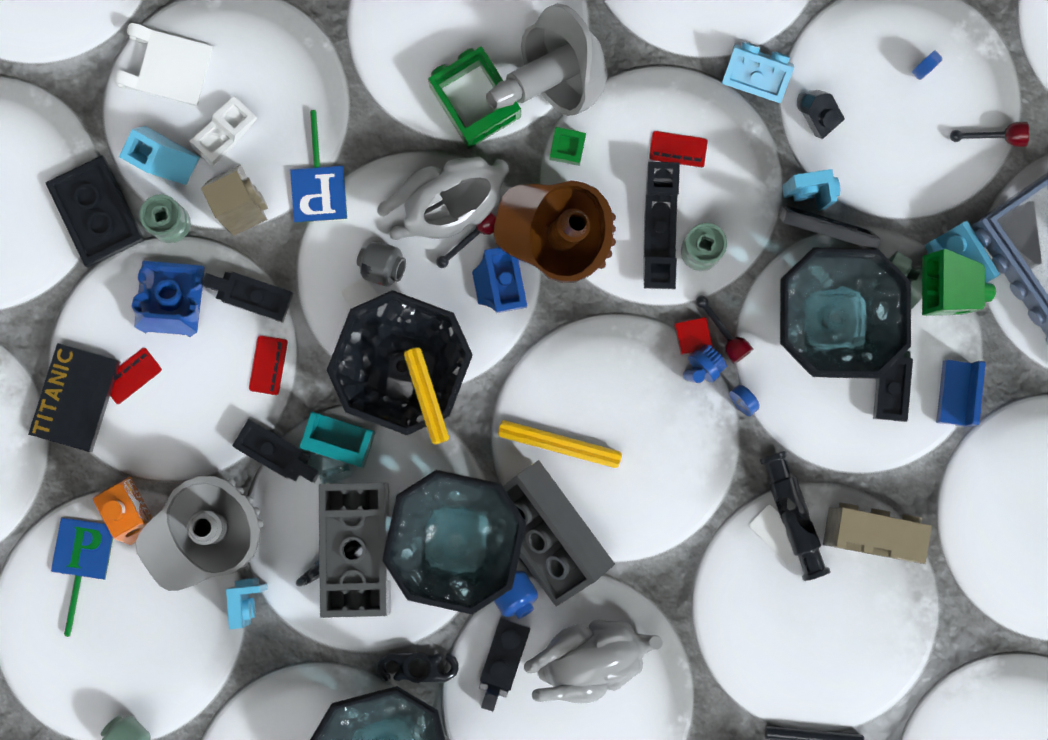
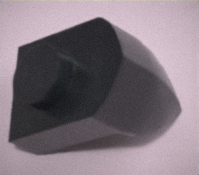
(820, 111)

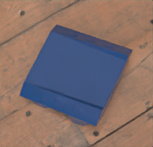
(168, 298)

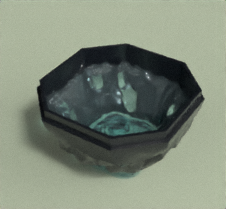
(866, 295)
(420, 546)
(381, 716)

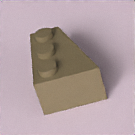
(235, 200)
(877, 533)

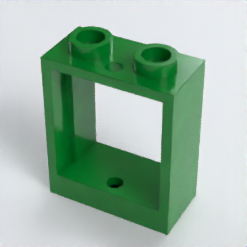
(490, 123)

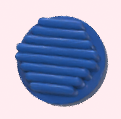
(706, 365)

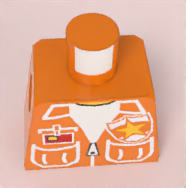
(123, 510)

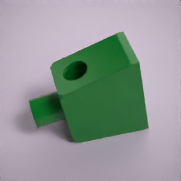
(953, 284)

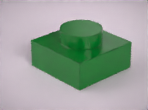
(567, 146)

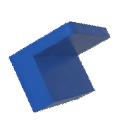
(961, 393)

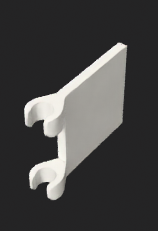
(170, 66)

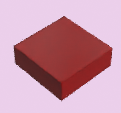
(692, 335)

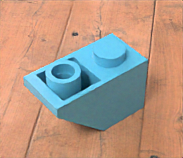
(159, 155)

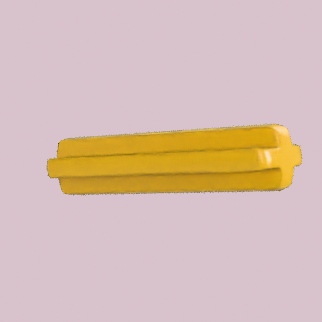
(426, 395)

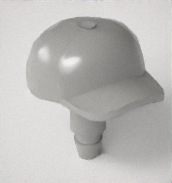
(560, 64)
(200, 533)

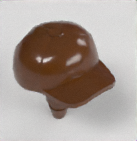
(556, 228)

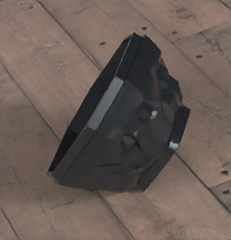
(374, 343)

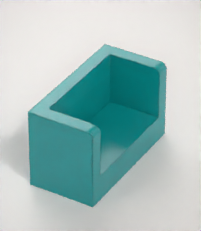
(337, 439)

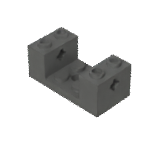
(360, 584)

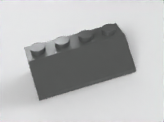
(556, 539)

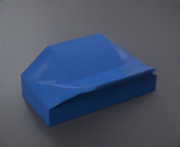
(499, 282)

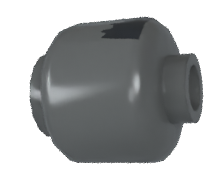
(381, 263)

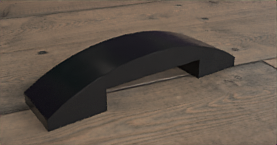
(660, 225)

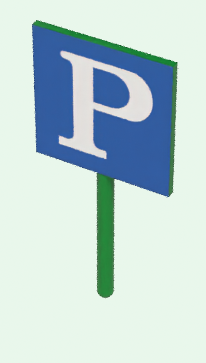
(318, 191)

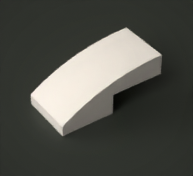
(224, 131)

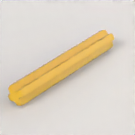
(559, 444)

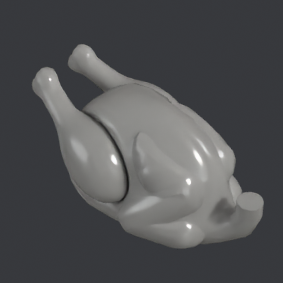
(447, 199)
(590, 660)

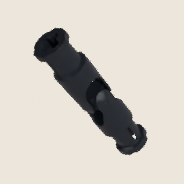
(797, 522)

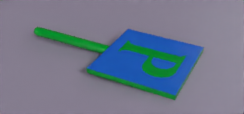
(81, 551)

